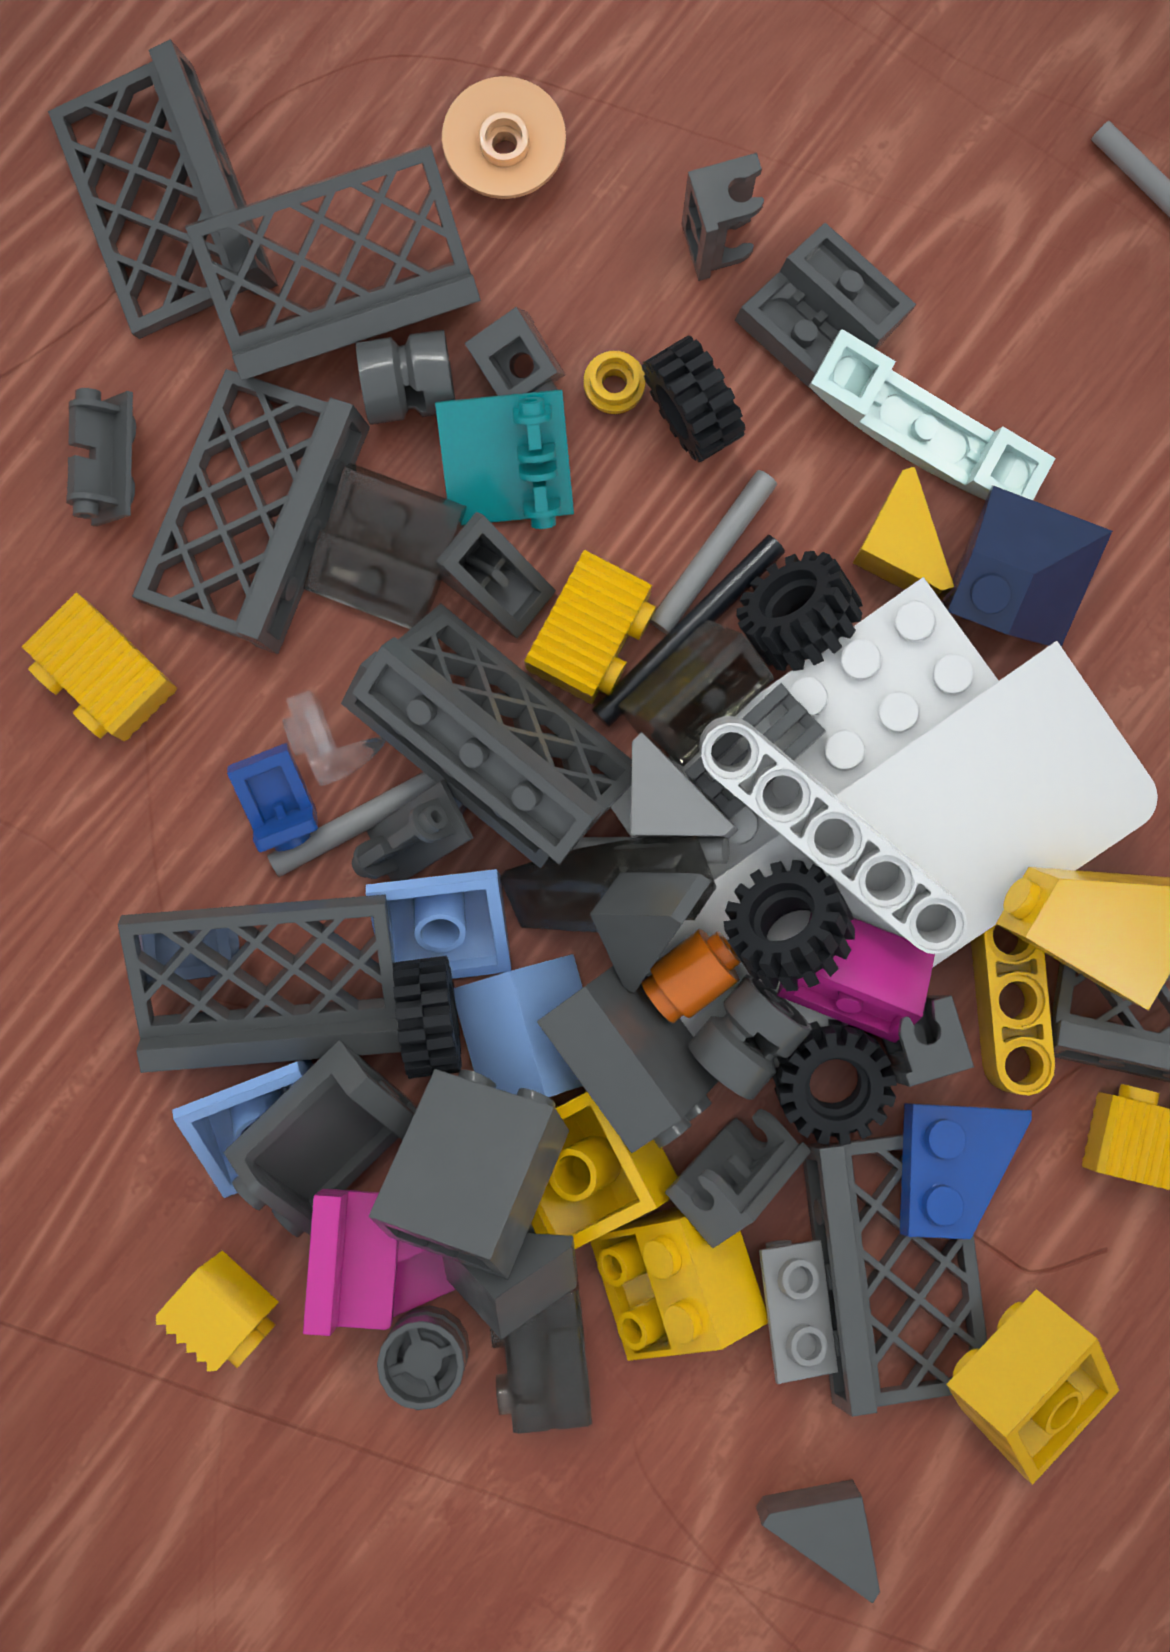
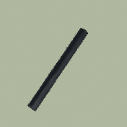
(709, 608)

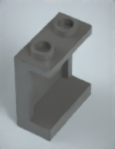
(318, 1136)

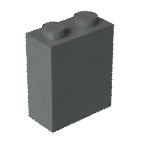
(630, 1060)
(471, 1171)

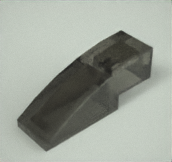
(567, 892)

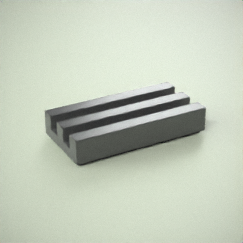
(795, 714)

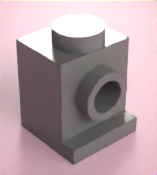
(502, 343)

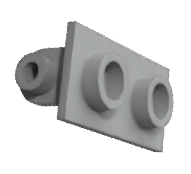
(798, 1310)

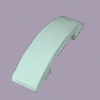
(923, 427)

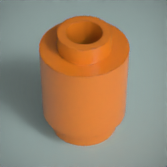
(692, 975)

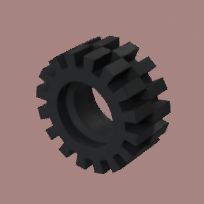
(694, 398)
(799, 611)
(803, 953)
(427, 1016)
(854, 1112)

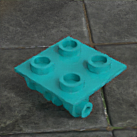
(507, 456)

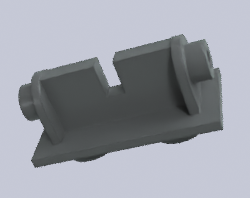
(102, 484)
(413, 837)

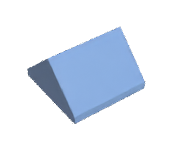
(449, 917)
(503, 1029)
(222, 1117)

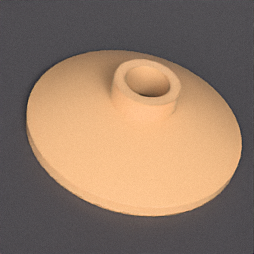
(497, 112)

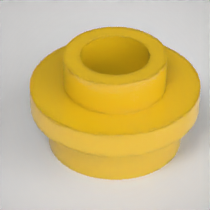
(614, 364)

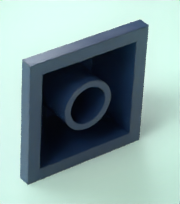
(1026, 568)

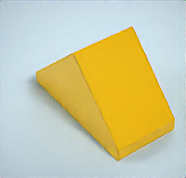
(904, 541)

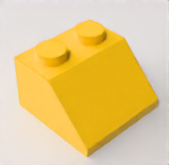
(598, 1178)
(1034, 1384)

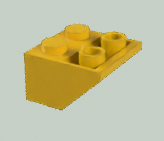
(675, 1289)

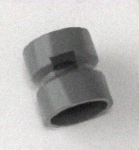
(404, 376)
(749, 1037)
(423, 1358)

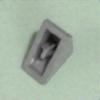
(667, 801)

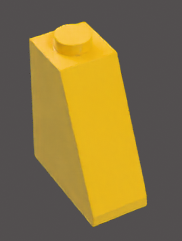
(1098, 925)

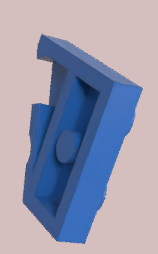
(954, 1165)

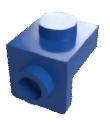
(274, 799)

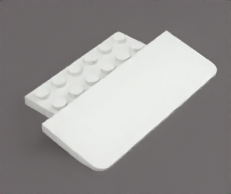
(941, 763)

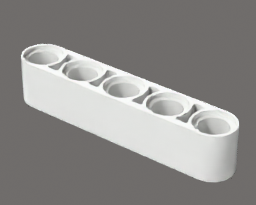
(852, 859)

